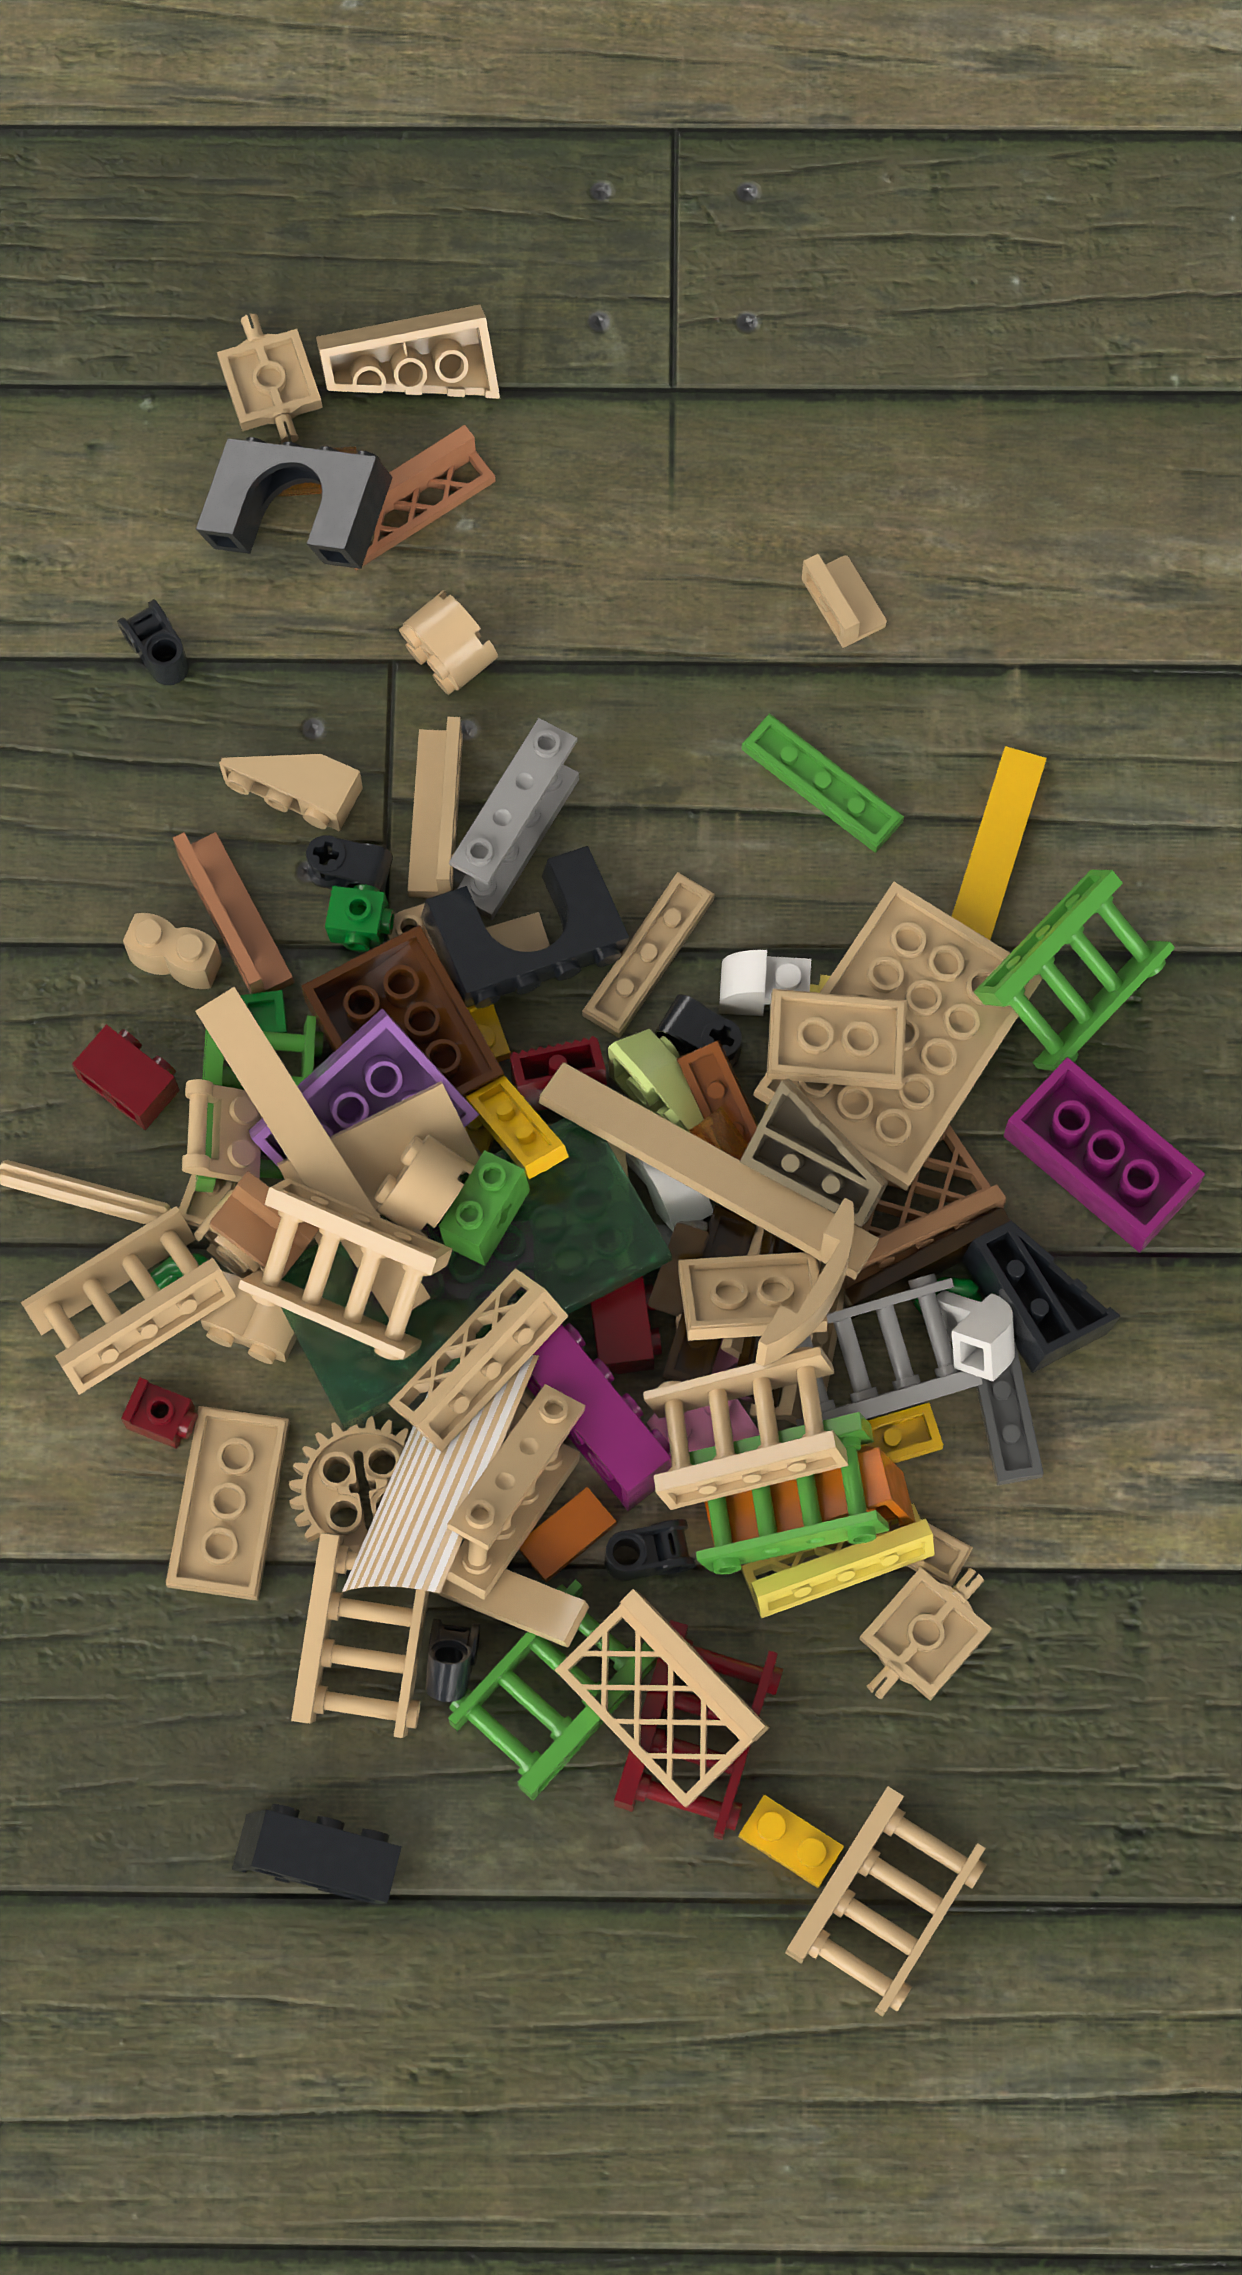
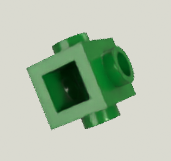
(359, 917)

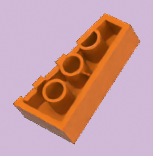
(883, 1491)

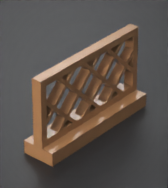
(930, 1227)

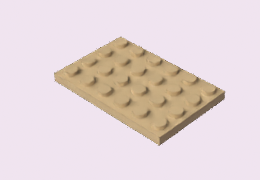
(950, 1035)

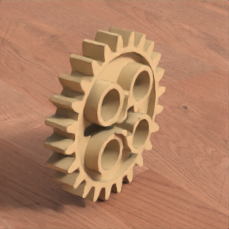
(324, 1498)

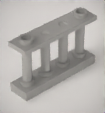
(516, 817)
(907, 1386)

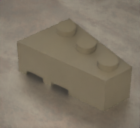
(812, 1156)

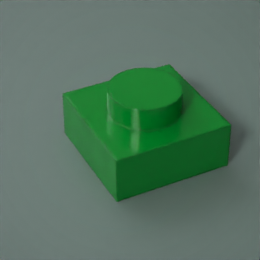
(268, 1010)

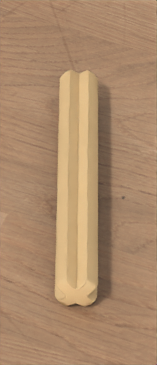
(80, 1192)

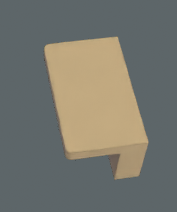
(842, 598)

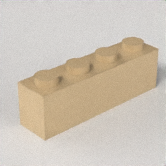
(414, 356)

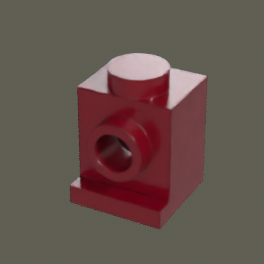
(167, 1430)

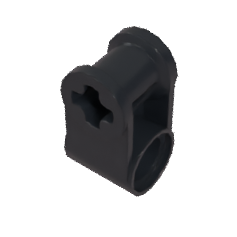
(152, 638)
(348, 864)
(693, 1025)
(652, 1549)
(451, 1660)

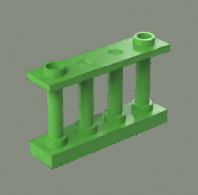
(1036, 957)
(213, 1070)
(856, 1528)
(567, 1733)

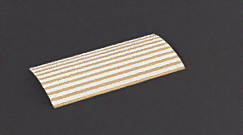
(409, 1532)

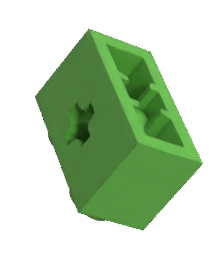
(484, 1208)

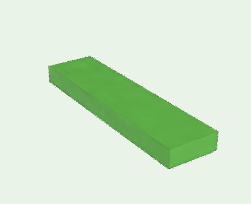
(822, 783)

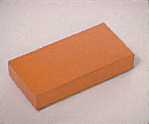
(567, 1534)

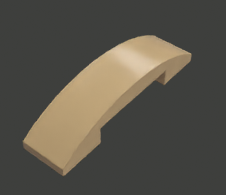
(791, 1328)

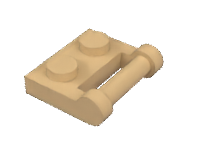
(231, 1142)

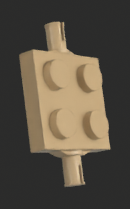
(269, 379)
(925, 1633)

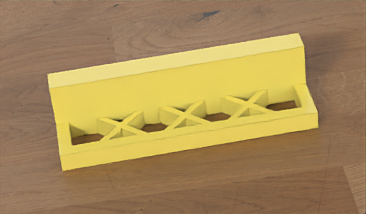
(836, 1568)

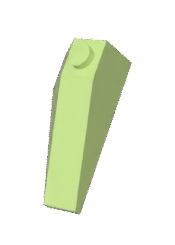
(652, 1077)

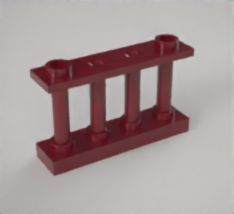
(639, 1785)

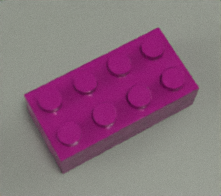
(1103, 1154)
(610, 1427)

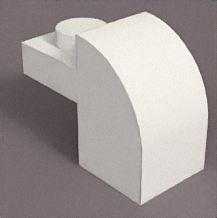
(752, 976)
(671, 1198)
(979, 1333)

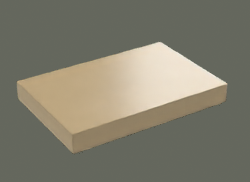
(836, 1039)
(743, 1292)

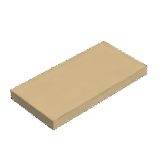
(376, 1143)
(228, 1503)

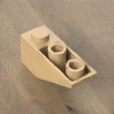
(303, 783)

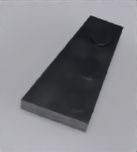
(1048, 1307)
(318, 1854)

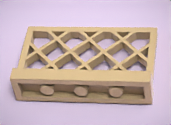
(690, 1668)

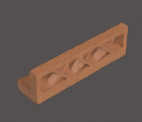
(428, 471)
(233, 913)

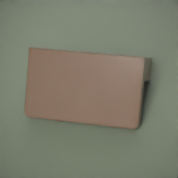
(253, 1225)

